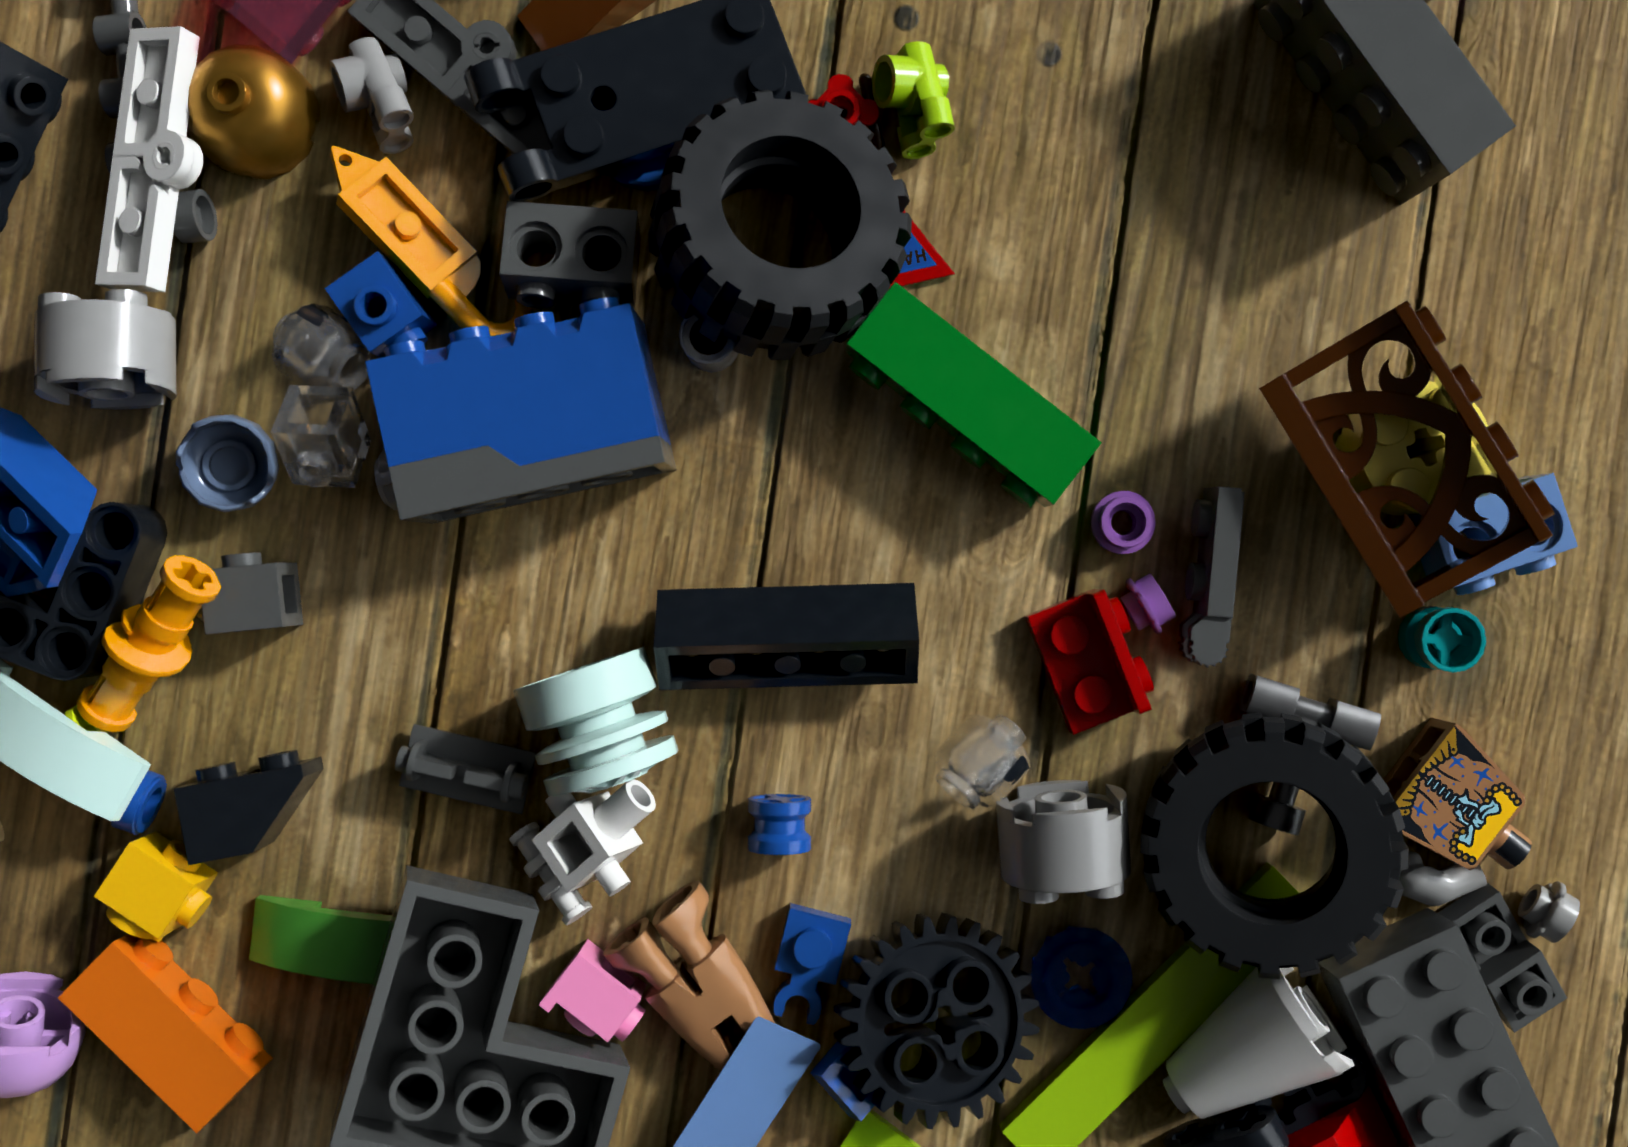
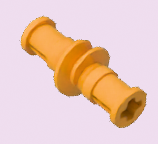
(148, 643)

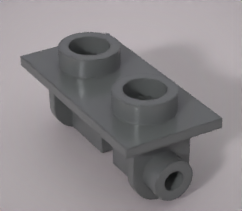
(466, 768)

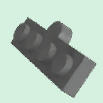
(443, 52)

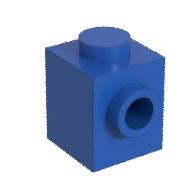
(380, 305)

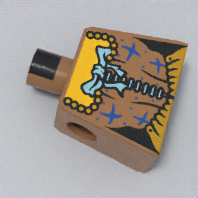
(1457, 799)

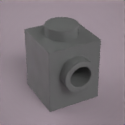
(253, 595)

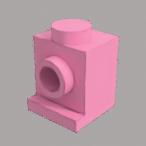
(597, 995)

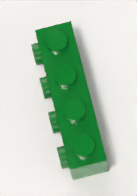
(970, 397)

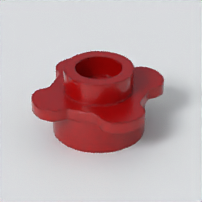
(843, 95)

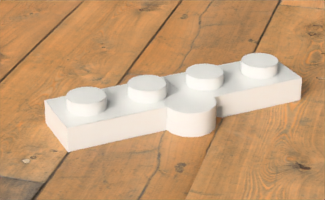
(149, 160)

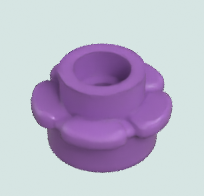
(1147, 604)

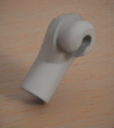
(1438, 886)

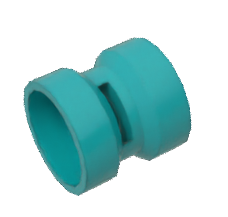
(1456, 641)

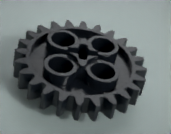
(942, 1076)

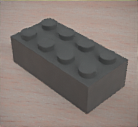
(1391, 85)
(1434, 1039)

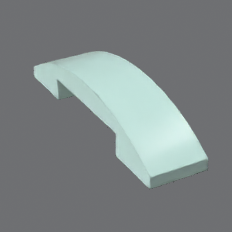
(63, 756)

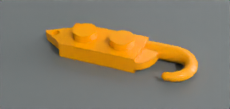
(413, 236)

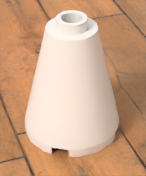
(1255, 1048)

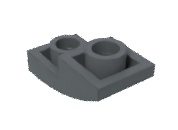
(1509, 964)

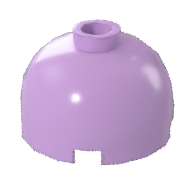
(36, 1033)

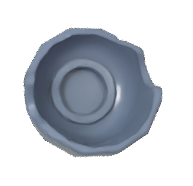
(227, 462)

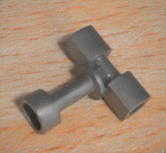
(1272, 698)

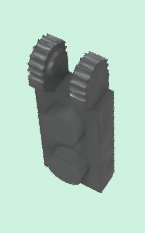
(1214, 576)

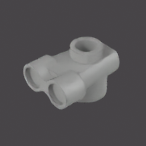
(379, 84)

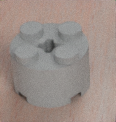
(104, 350)
(1064, 841)

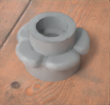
(1548, 911)

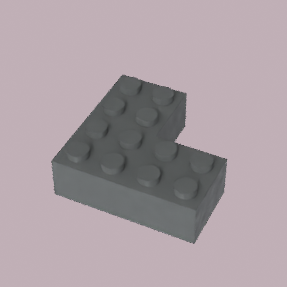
(437, 1041)

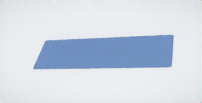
(750, 1088)

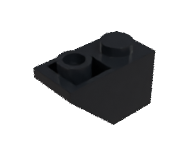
(245, 810)

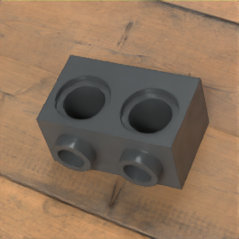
(575, 239)

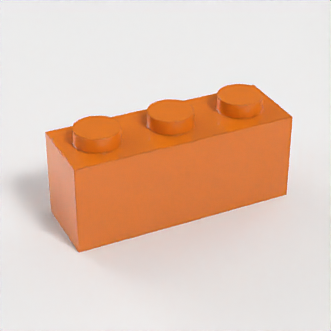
(166, 1028)

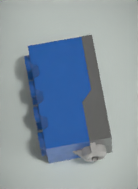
(518, 414)

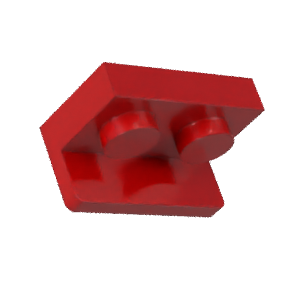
(1090, 659)

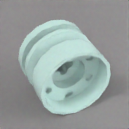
(596, 723)

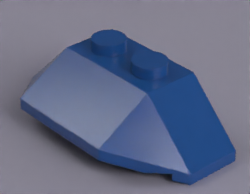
(40, 508)

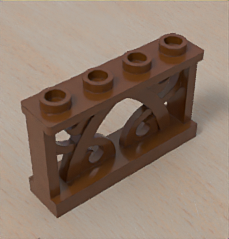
(1397, 549)

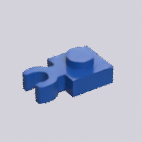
(811, 953)

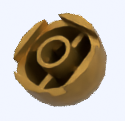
(251, 111)

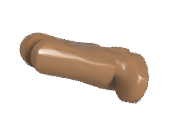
(699, 988)

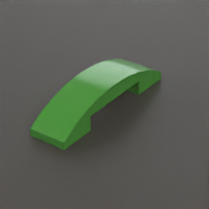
(317, 940)

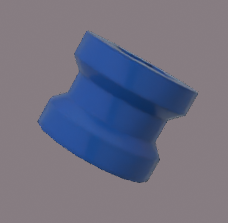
(779, 824)

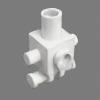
(584, 844)

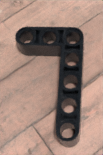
(75, 609)

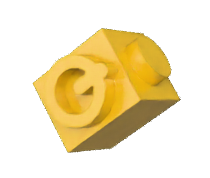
(155, 888)

